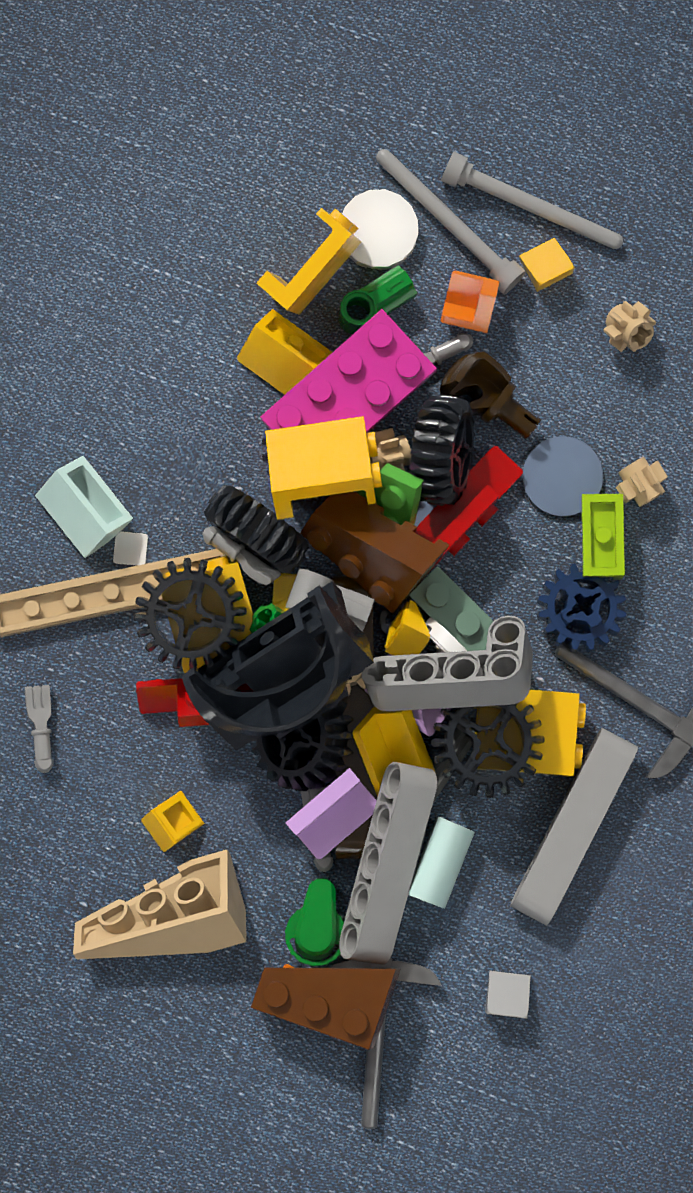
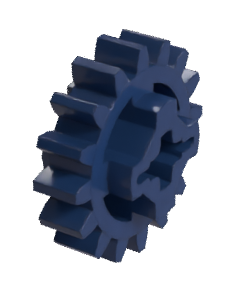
(592, 623)

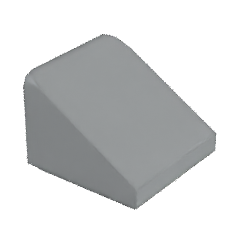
(508, 994)

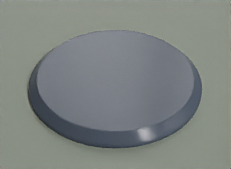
(560, 473)

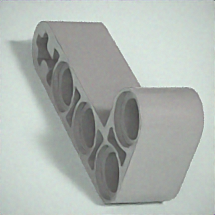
(456, 678)

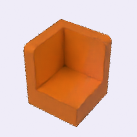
(469, 301)

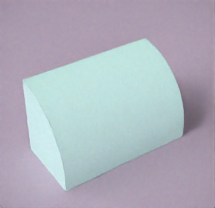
(83, 506)
(440, 862)

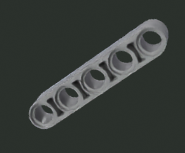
(574, 826)
(388, 863)

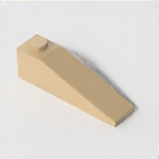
(182, 915)

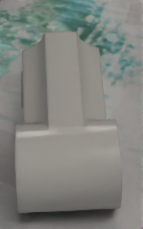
(357, 604)

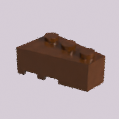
(371, 548)
(329, 1000)

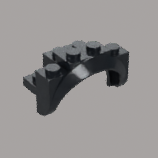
(288, 665)

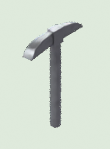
(681, 727)
(373, 1067)

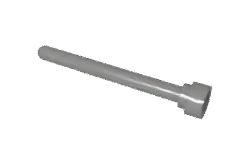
(462, 172)
(502, 270)

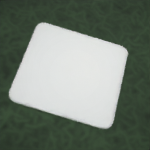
(130, 548)

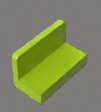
(602, 535)

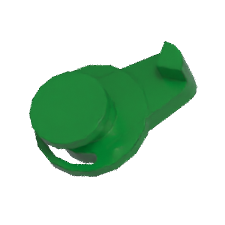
(316, 925)

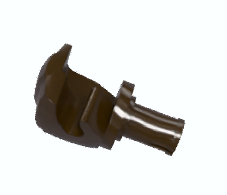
(491, 391)

